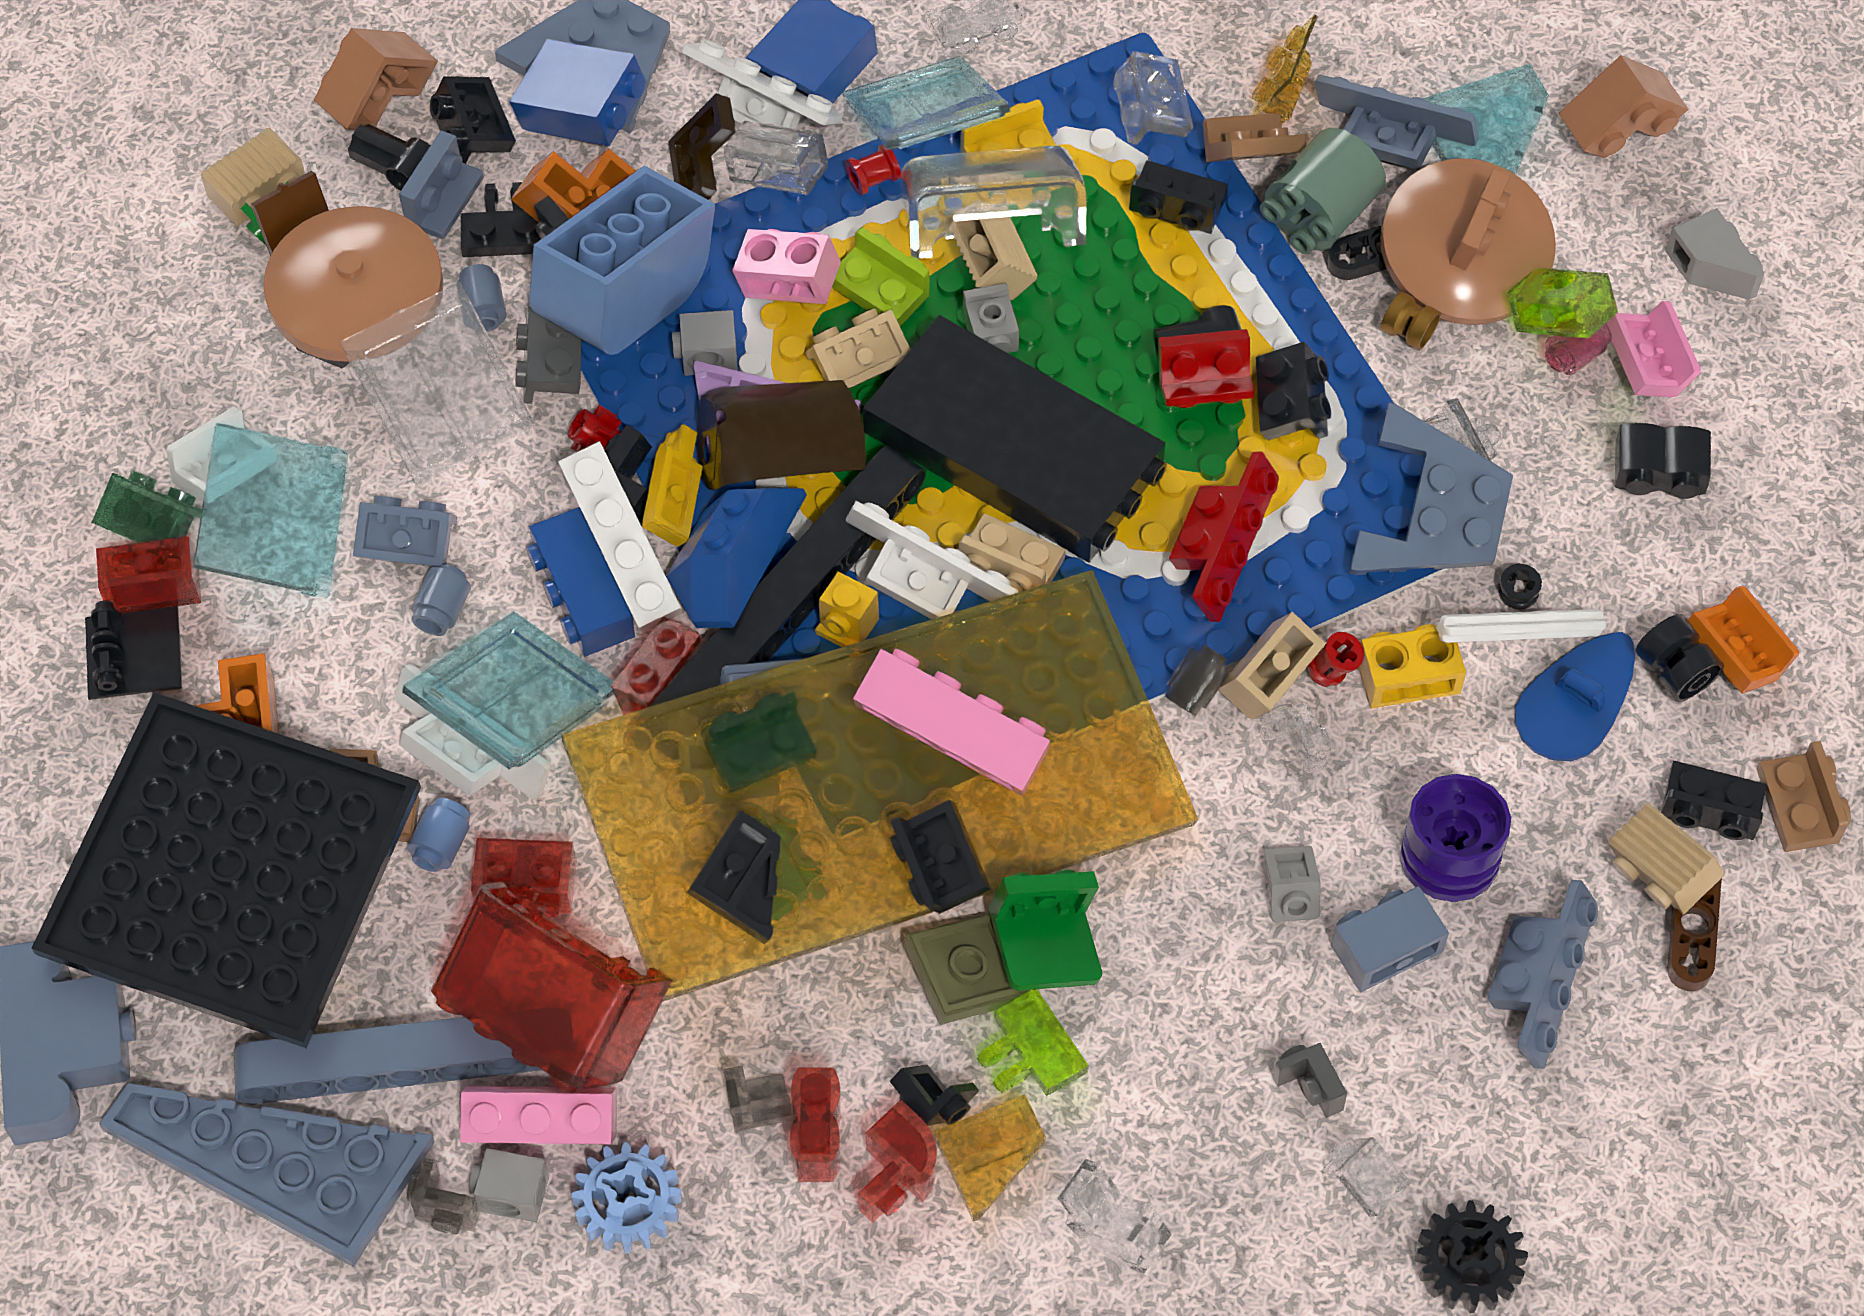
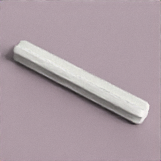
(1521, 625)

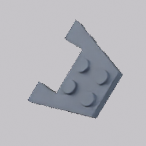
(599, 24)
(1455, 506)

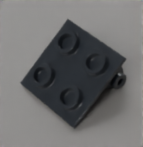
(132, 651)

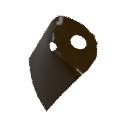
(779, 432)

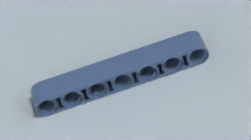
(369, 1061)

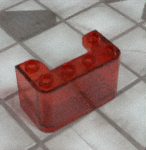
(546, 990)

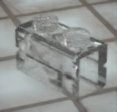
(776, 157)

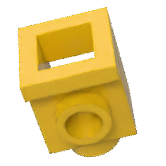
(847, 611)

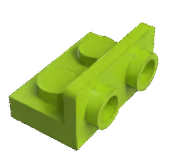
(882, 277)

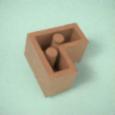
(370, 71)
(1619, 103)

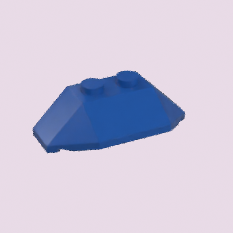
(731, 552)

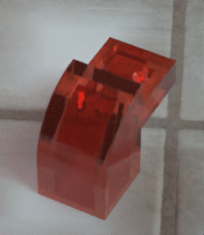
(909, 1155)

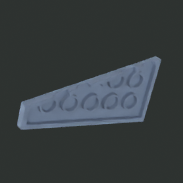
(287, 1166)

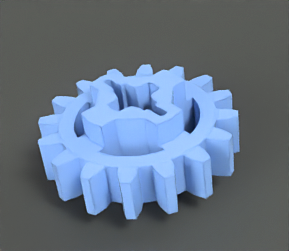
(614, 1179)

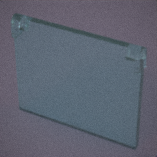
(271, 510)

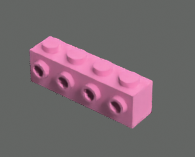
(952, 721)

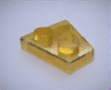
(990, 1151)

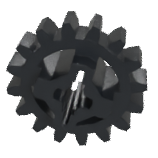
(1486, 1272)

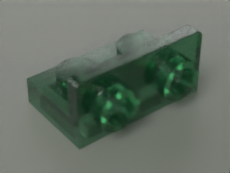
(142, 512)
(759, 741)

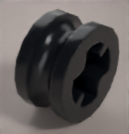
(1508, 580)

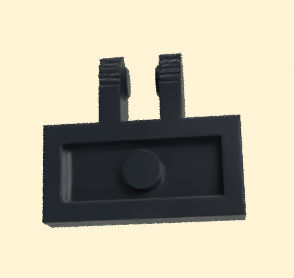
(498, 231)

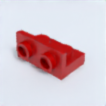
(1205, 368)

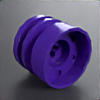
(1455, 837)

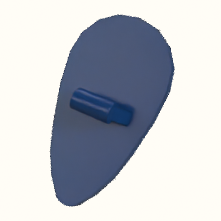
(1577, 699)

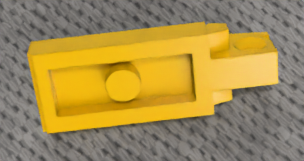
(673, 487)

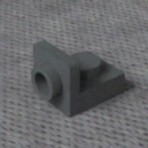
(1320, 1082)

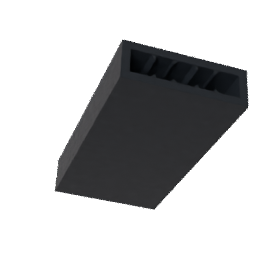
(1015, 438)

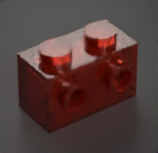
(148, 575)
(539, 863)

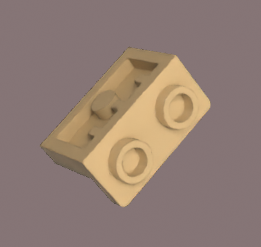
(862, 351)
(1013, 553)

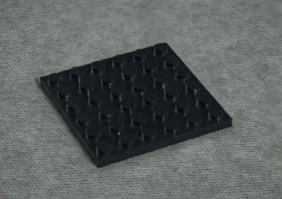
(228, 869)

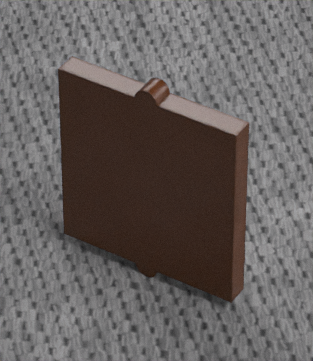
(288, 207)

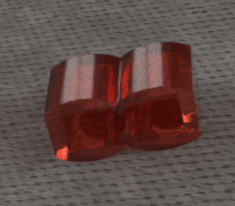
(815, 1124)

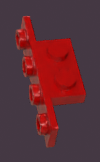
(1221, 533)

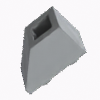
(1714, 257)

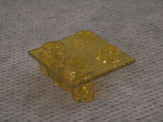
(1286, 74)

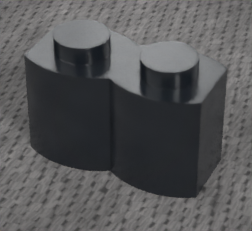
(1663, 459)

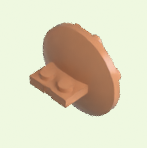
(1465, 238)

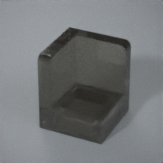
(756, 1100)

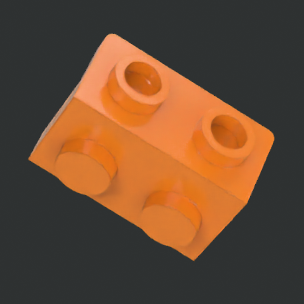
(1745, 640)

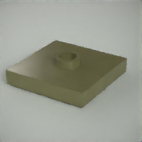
(961, 968)

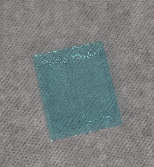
(926, 103)
(511, 690)

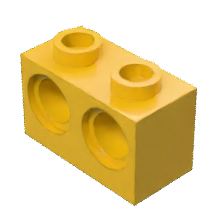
(1414, 675)

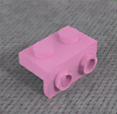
(1654, 351)

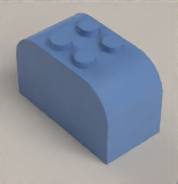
(623, 261)

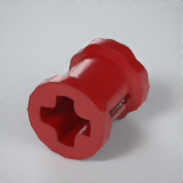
(873, 169)
(1344, 662)

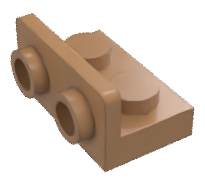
(1249, 138)
(1805, 799)

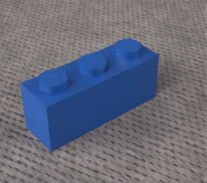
(580, 582)

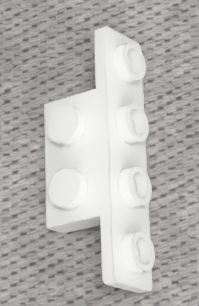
(757, 96)
(919, 570)
(456, 756)

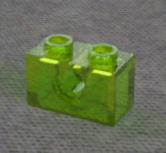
(1562, 302)

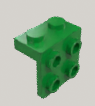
(1046, 929)

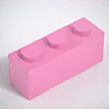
(538, 1115)

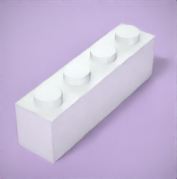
(620, 536)

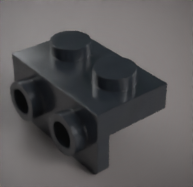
(1292, 392)
(939, 857)

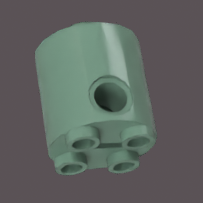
(1324, 190)

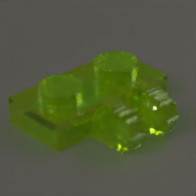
(1040, 1043)

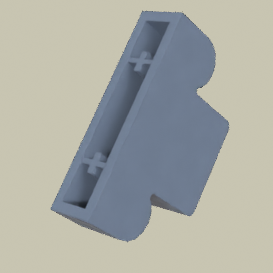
(55, 1041)

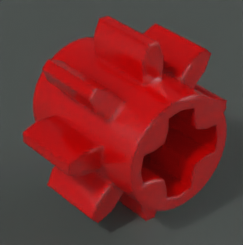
(591, 428)

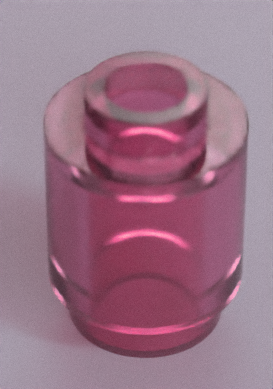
(1574, 353)

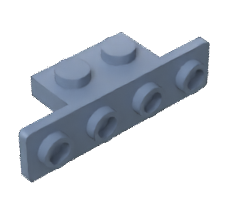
(1395, 125)
(1540, 970)

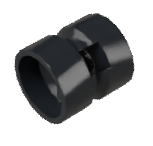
(1675, 652)

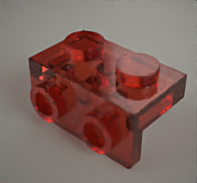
(654, 665)

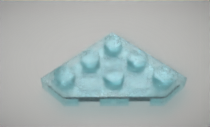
(1505, 114)

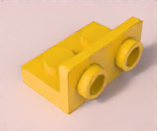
(1016, 129)

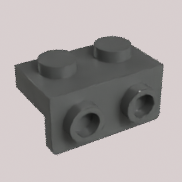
(550, 358)

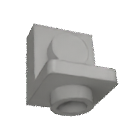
(1293, 883)

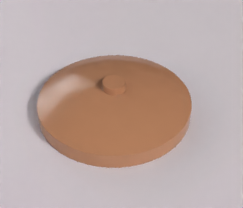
(346, 275)

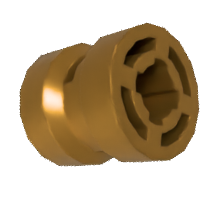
(1410, 320)

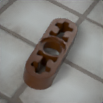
(1706, 942)

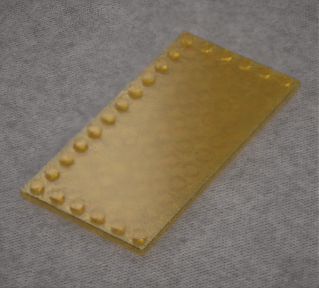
(1034, 652)

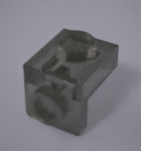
(443, 1209)

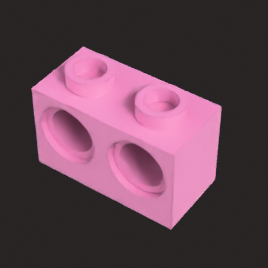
(786, 266)

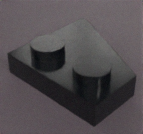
(741, 876)

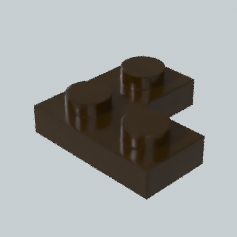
(697, 142)

